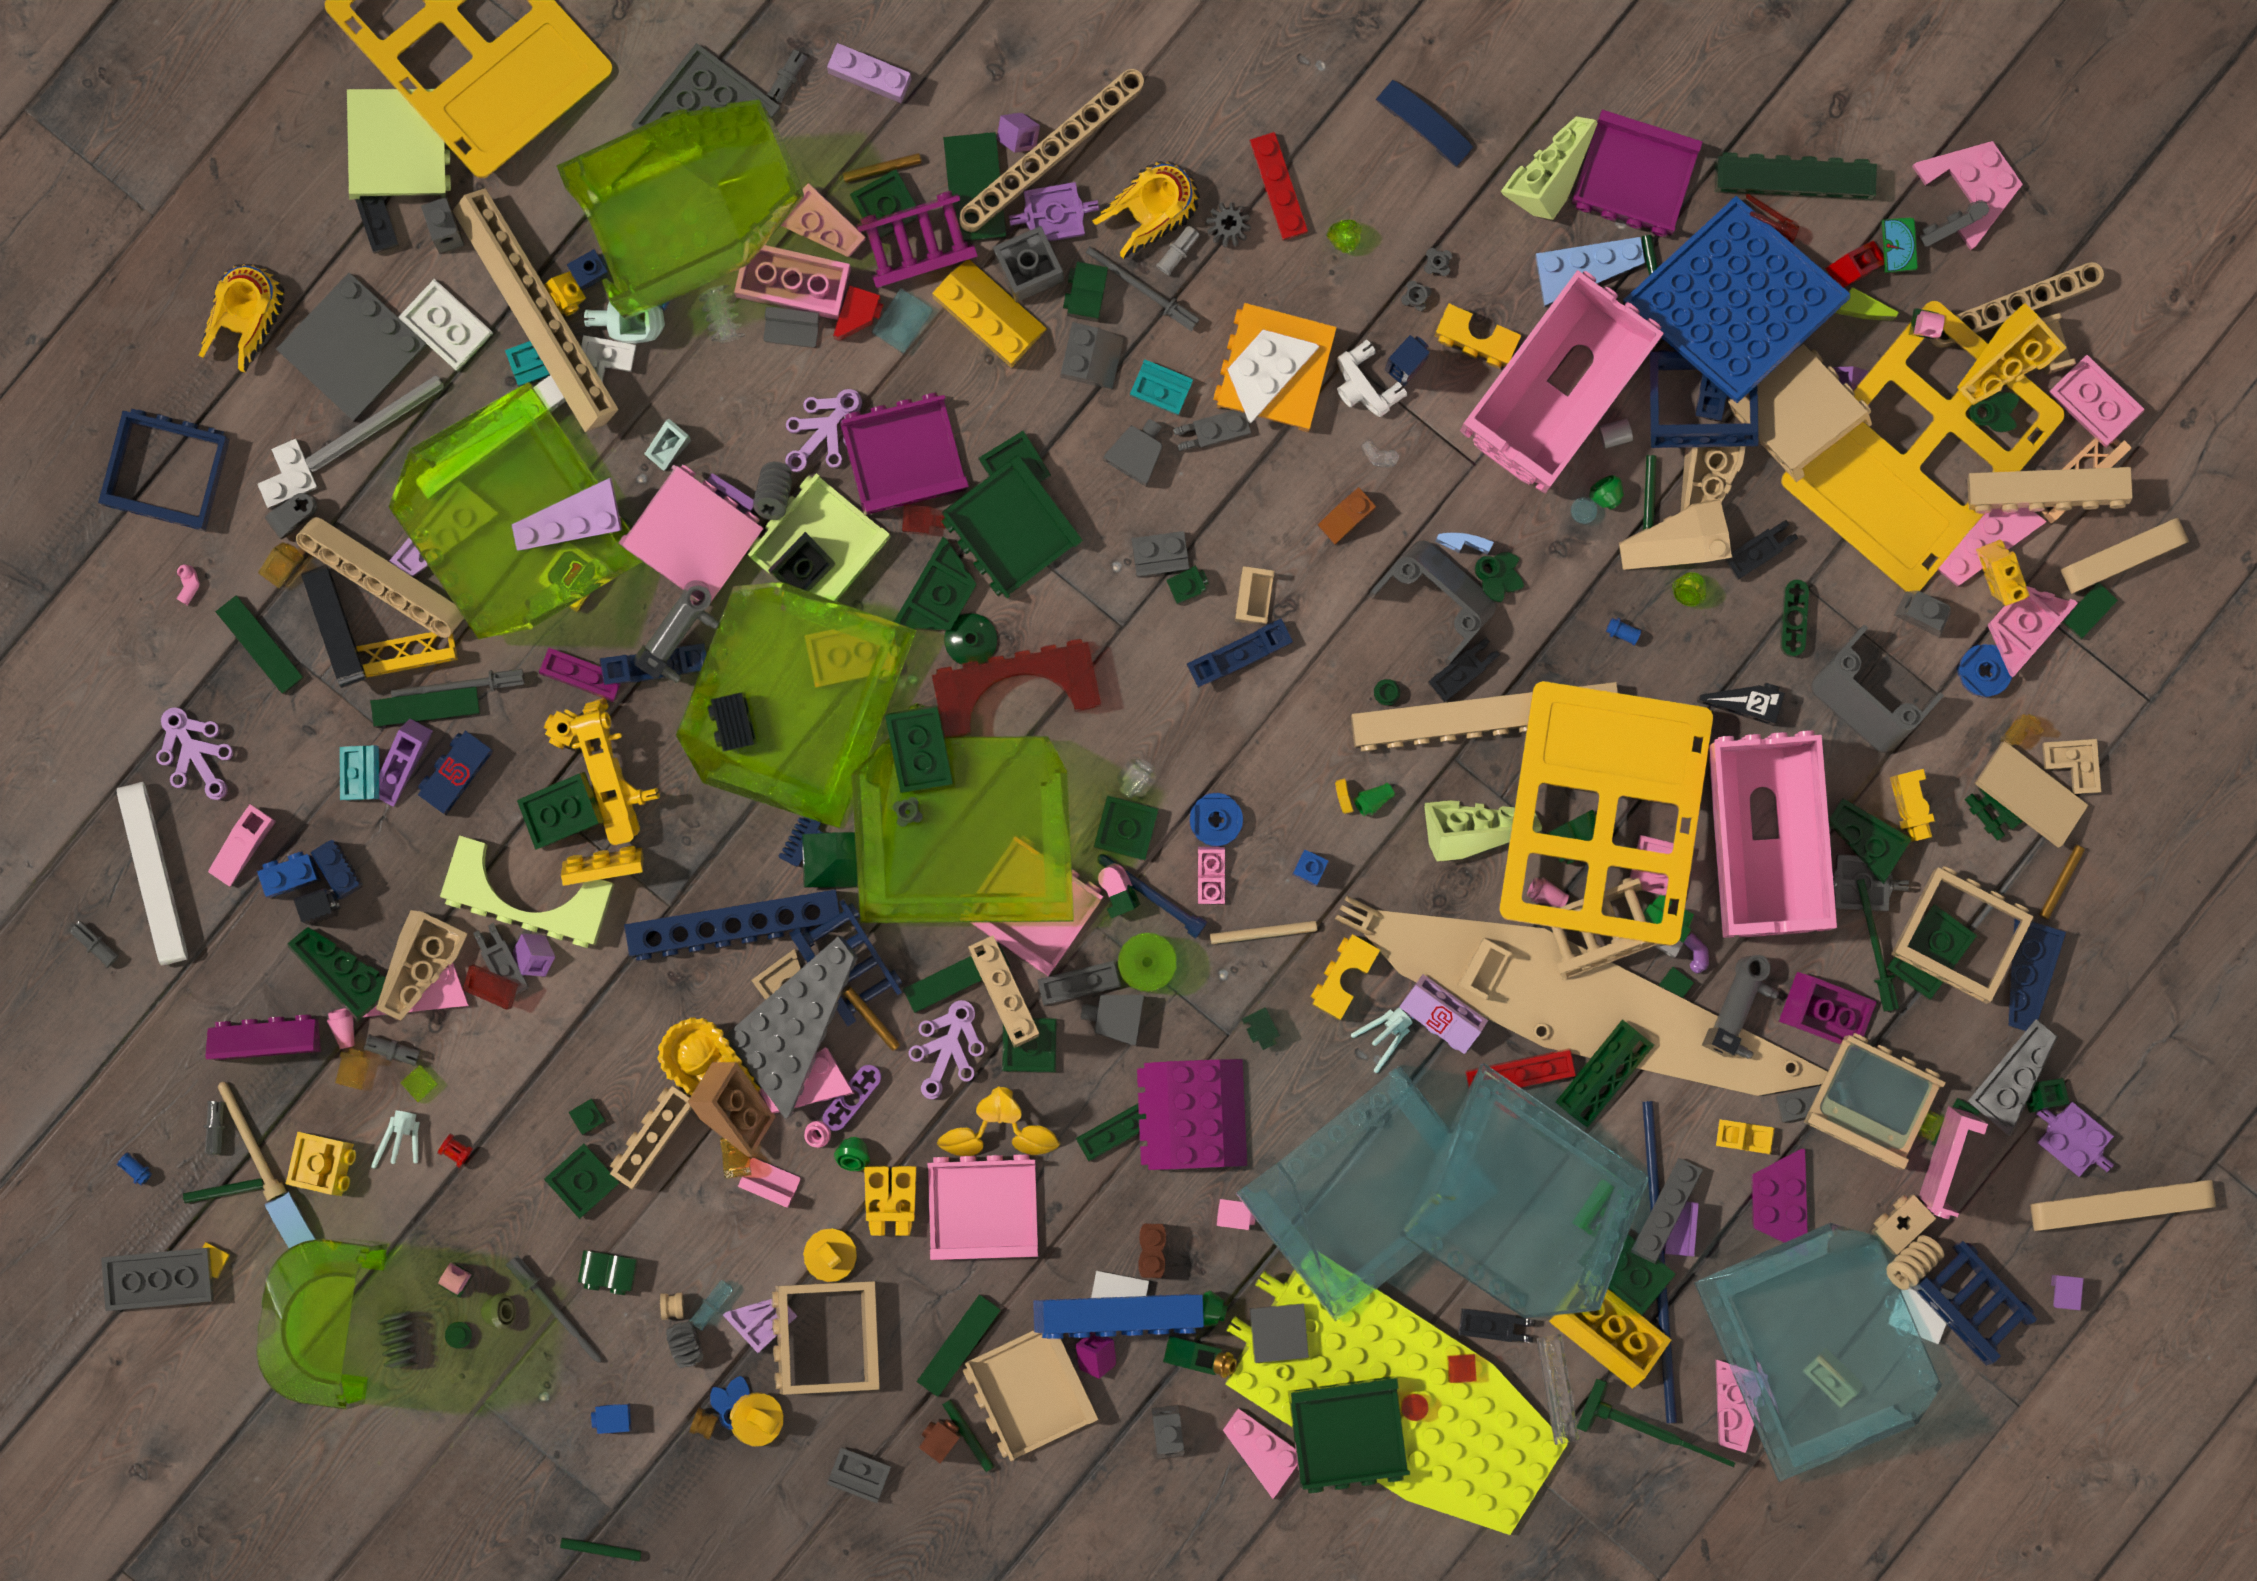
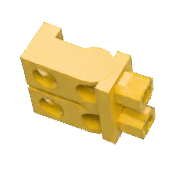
(2002, 573)
(1911, 805)
(887, 1205)

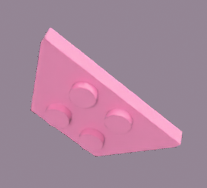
(2026, 625)

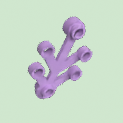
(826, 427)
(191, 749)
(948, 1045)

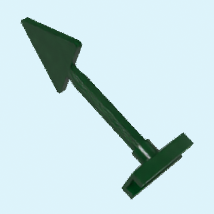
(1597, 1408)

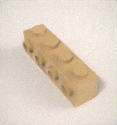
(652, 1138)

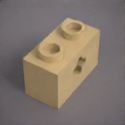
(1917, 1220)

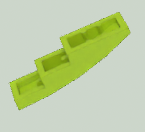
(1865, 307)

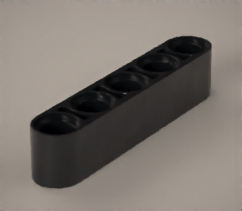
(333, 626)

